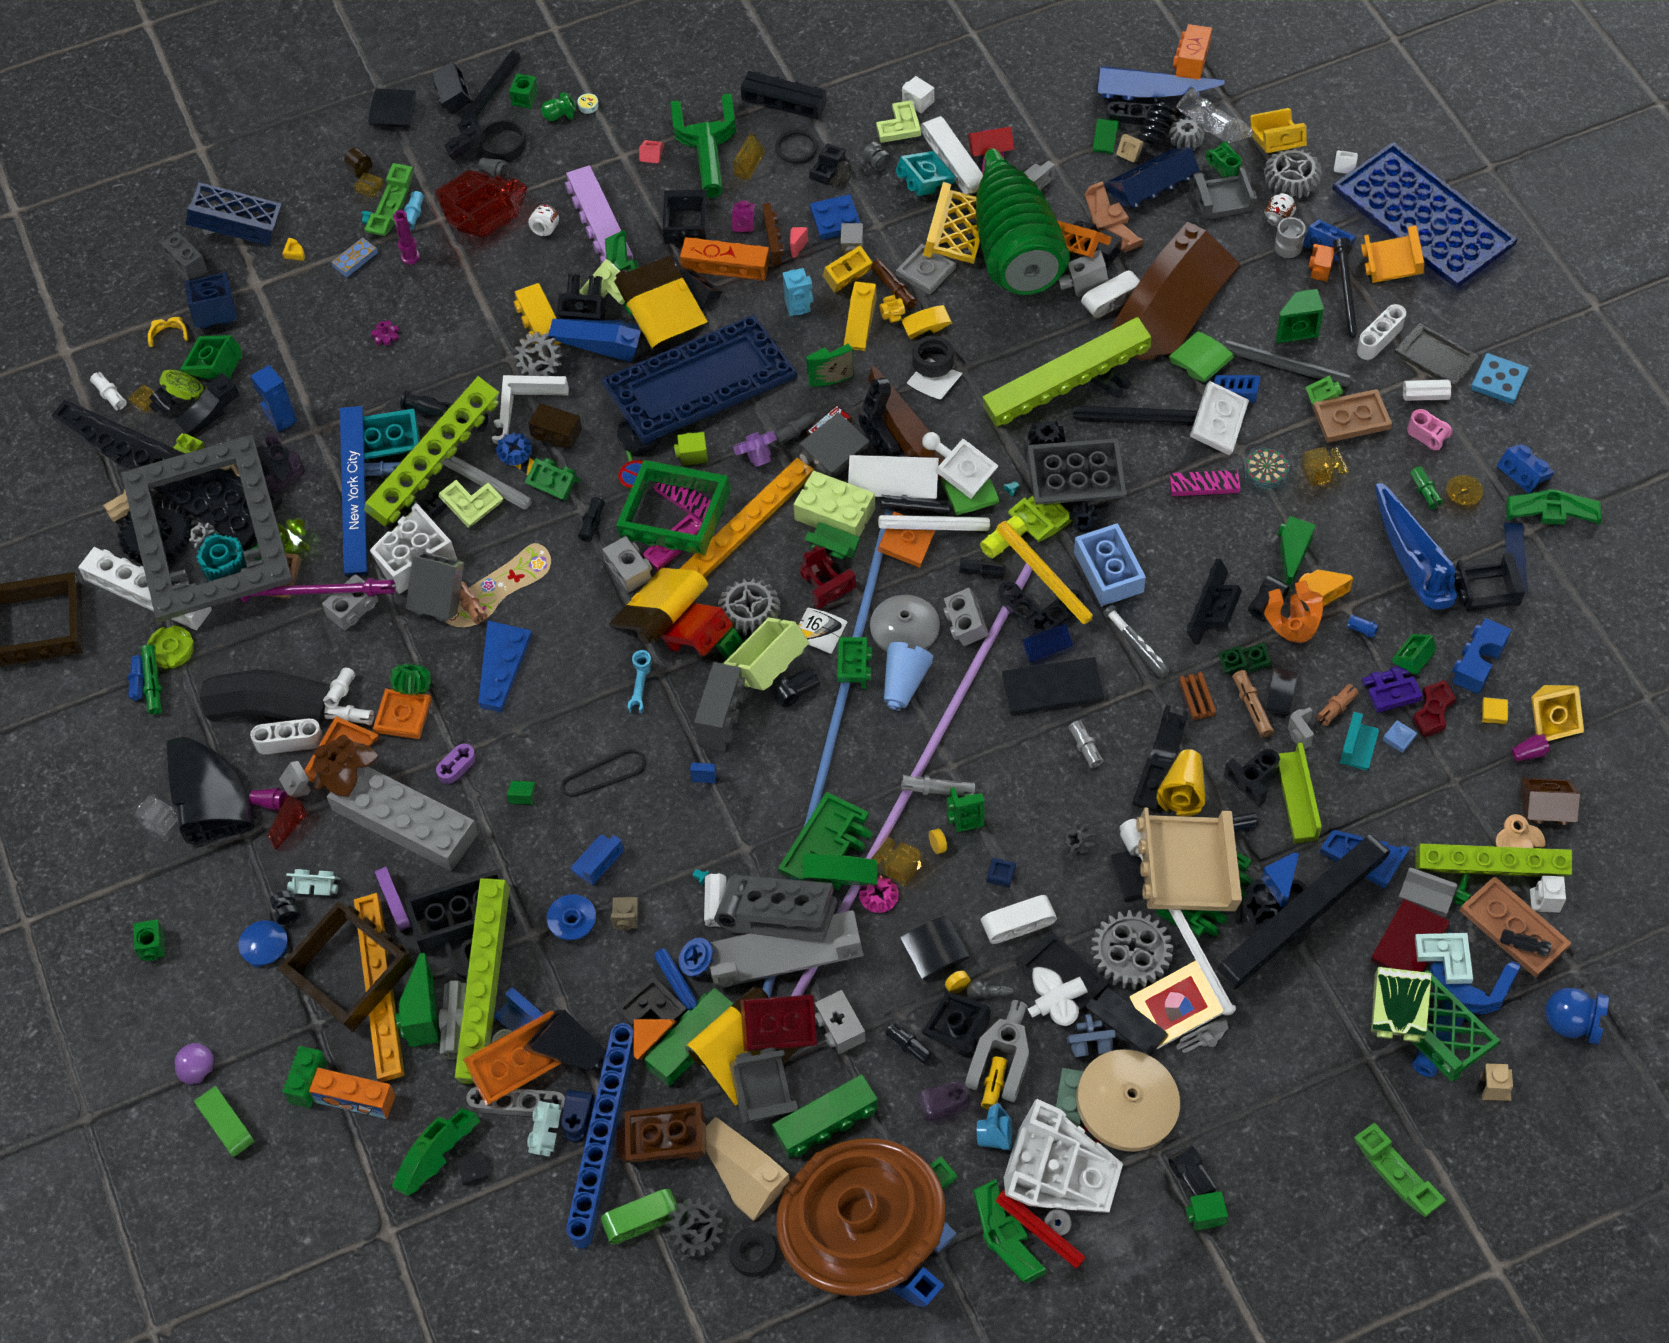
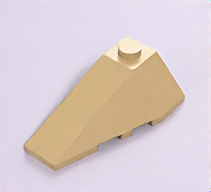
(745, 1170)

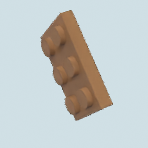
(1352, 415)

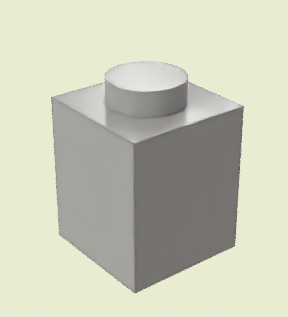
(851, 237)

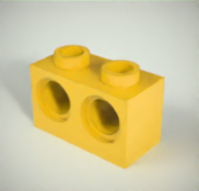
(847, 269)

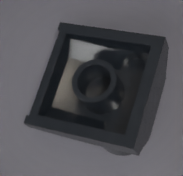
(958, 1022)

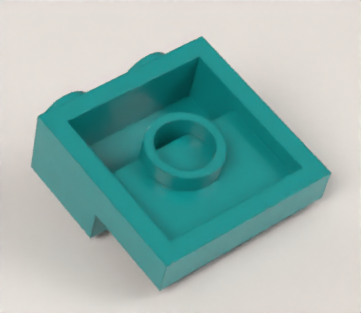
(924, 172)

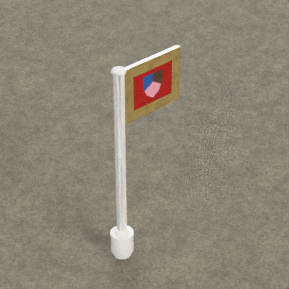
(1188, 995)

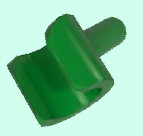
(1461, 895)

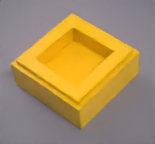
(1495, 710)

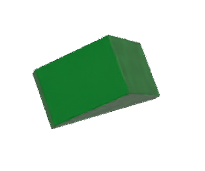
(1105, 135)

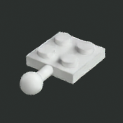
(963, 466)

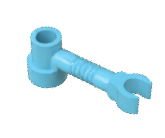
(642, 662)

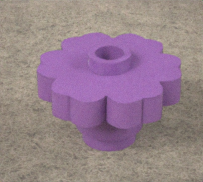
(756, 447)

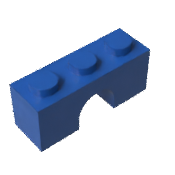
(275, 398)
(1473, 670)

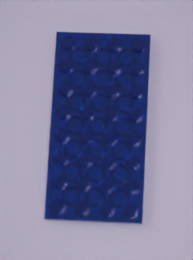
(1403, 193)

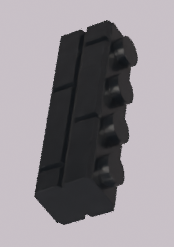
(783, 94)

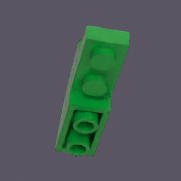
(426, 1155)

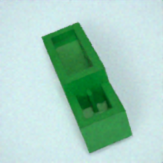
(839, 869)

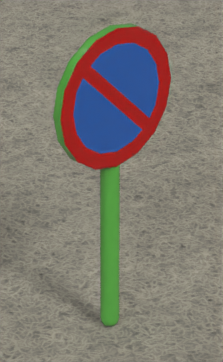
(629, 471)

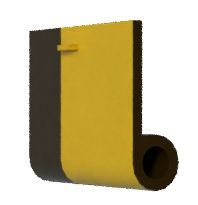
(660, 301)
(660, 603)
(721, 1043)

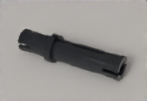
(906, 503)

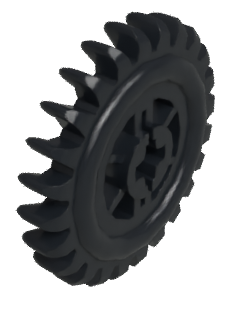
(173, 520)

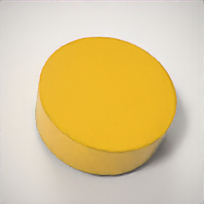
(937, 841)
(957, 982)

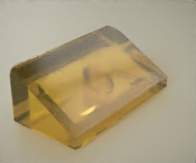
(748, 158)

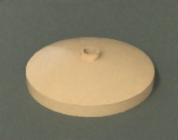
(1123, 1120)

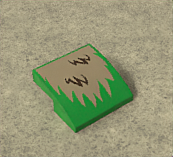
(831, 367)

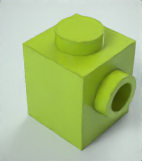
(691, 449)

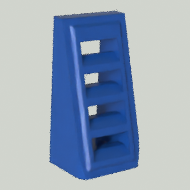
(1243, 381)

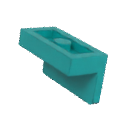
(1359, 744)

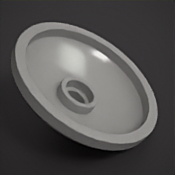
(918, 629)

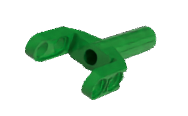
(705, 138)

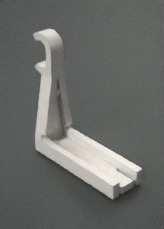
(525, 386)

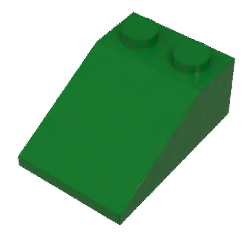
(418, 1006)

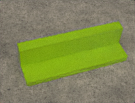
(1299, 796)

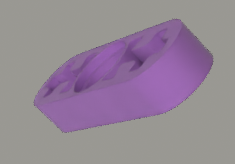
(392, 899)

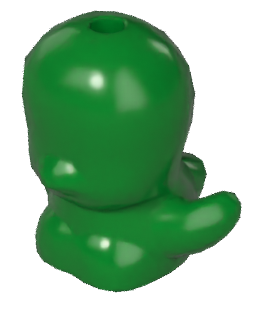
(556, 108)

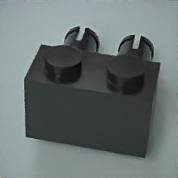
(577, 306)

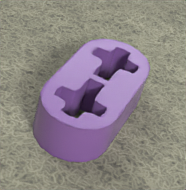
(455, 763)

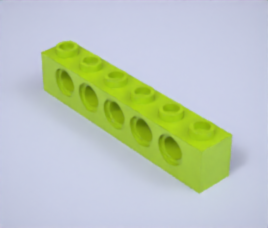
(1493, 860)

